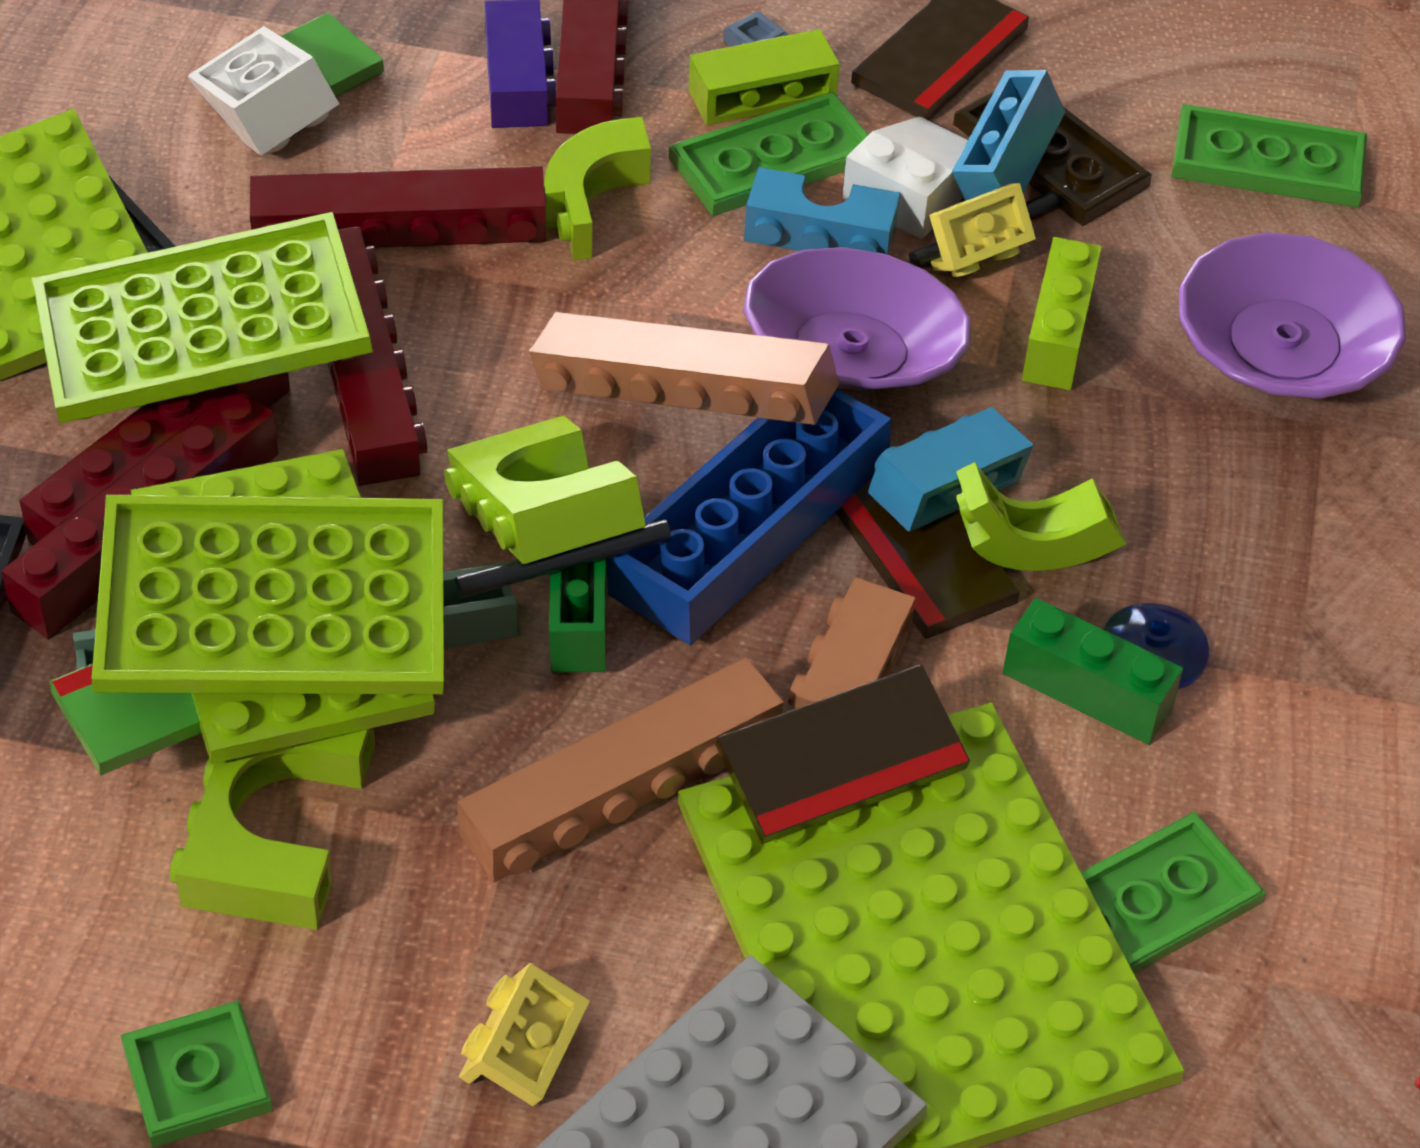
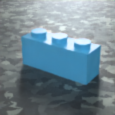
(1010, 134)
(920, 477)

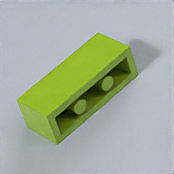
(762, 76)
(1061, 313)

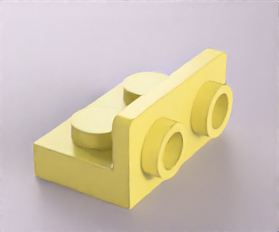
(981, 229)
(524, 1033)

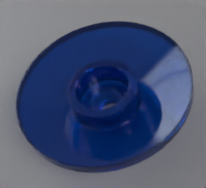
(1166, 634)

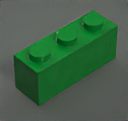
(578, 618)
(1092, 670)

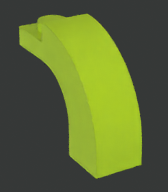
(588, 165)
(1037, 533)

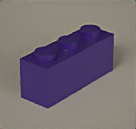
(518, 63)

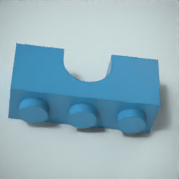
(786, 219)

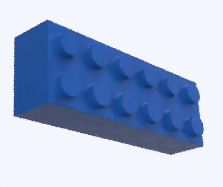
(747, 514)

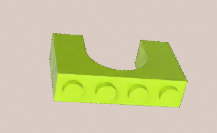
(539, 491)
(253, 876)

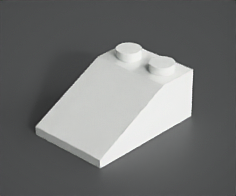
(265, 90)
(910, 160)

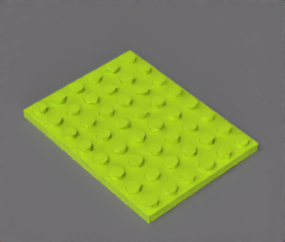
(946, 944)

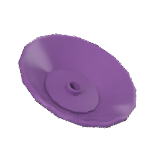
(877, 313)
(1292, 315)

